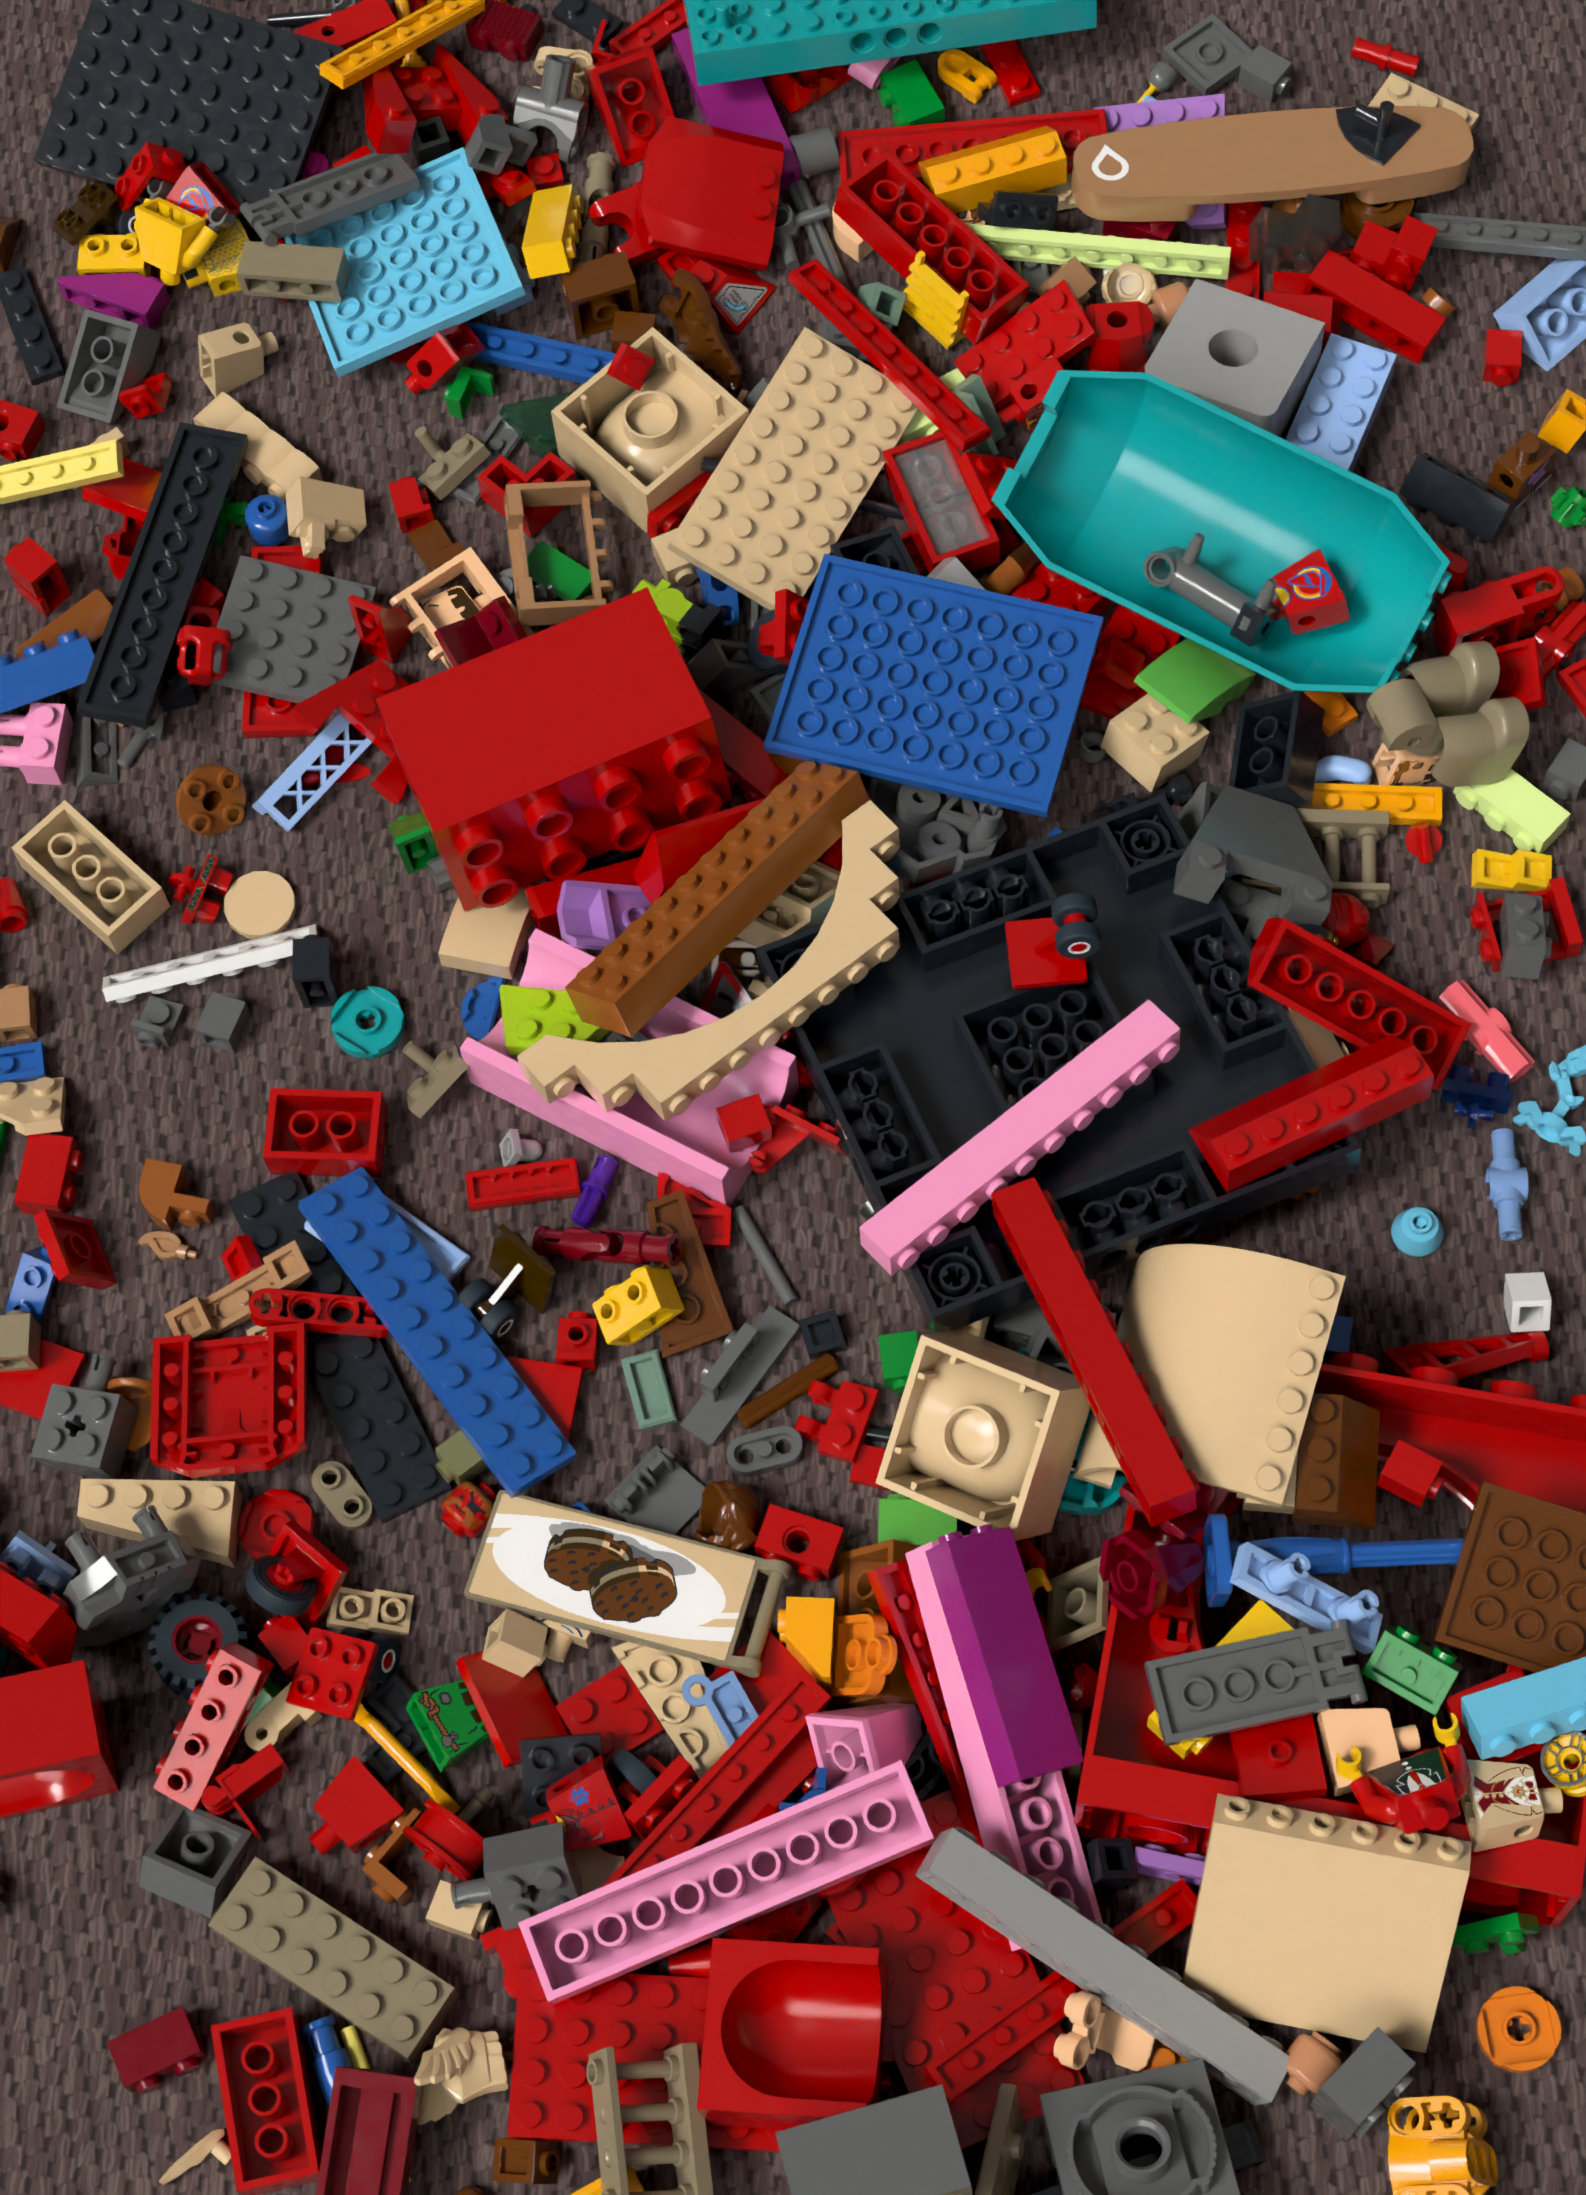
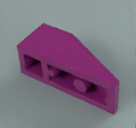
(118, 295)

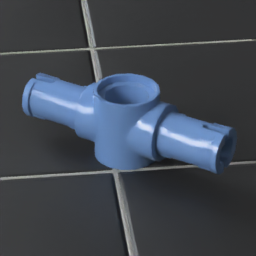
(1507, 1184)

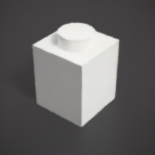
(1527, 1302)

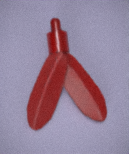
(333, 756)

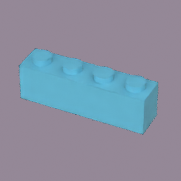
(1527, 1710)

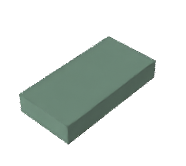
(648, 1390)

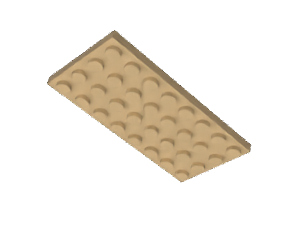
(794, 472)

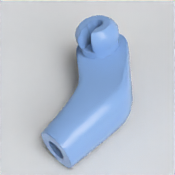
(1343, 768)

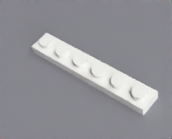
(198, 967)

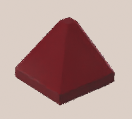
(1370, 950)

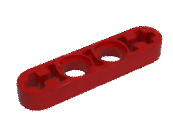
(321, 1320)

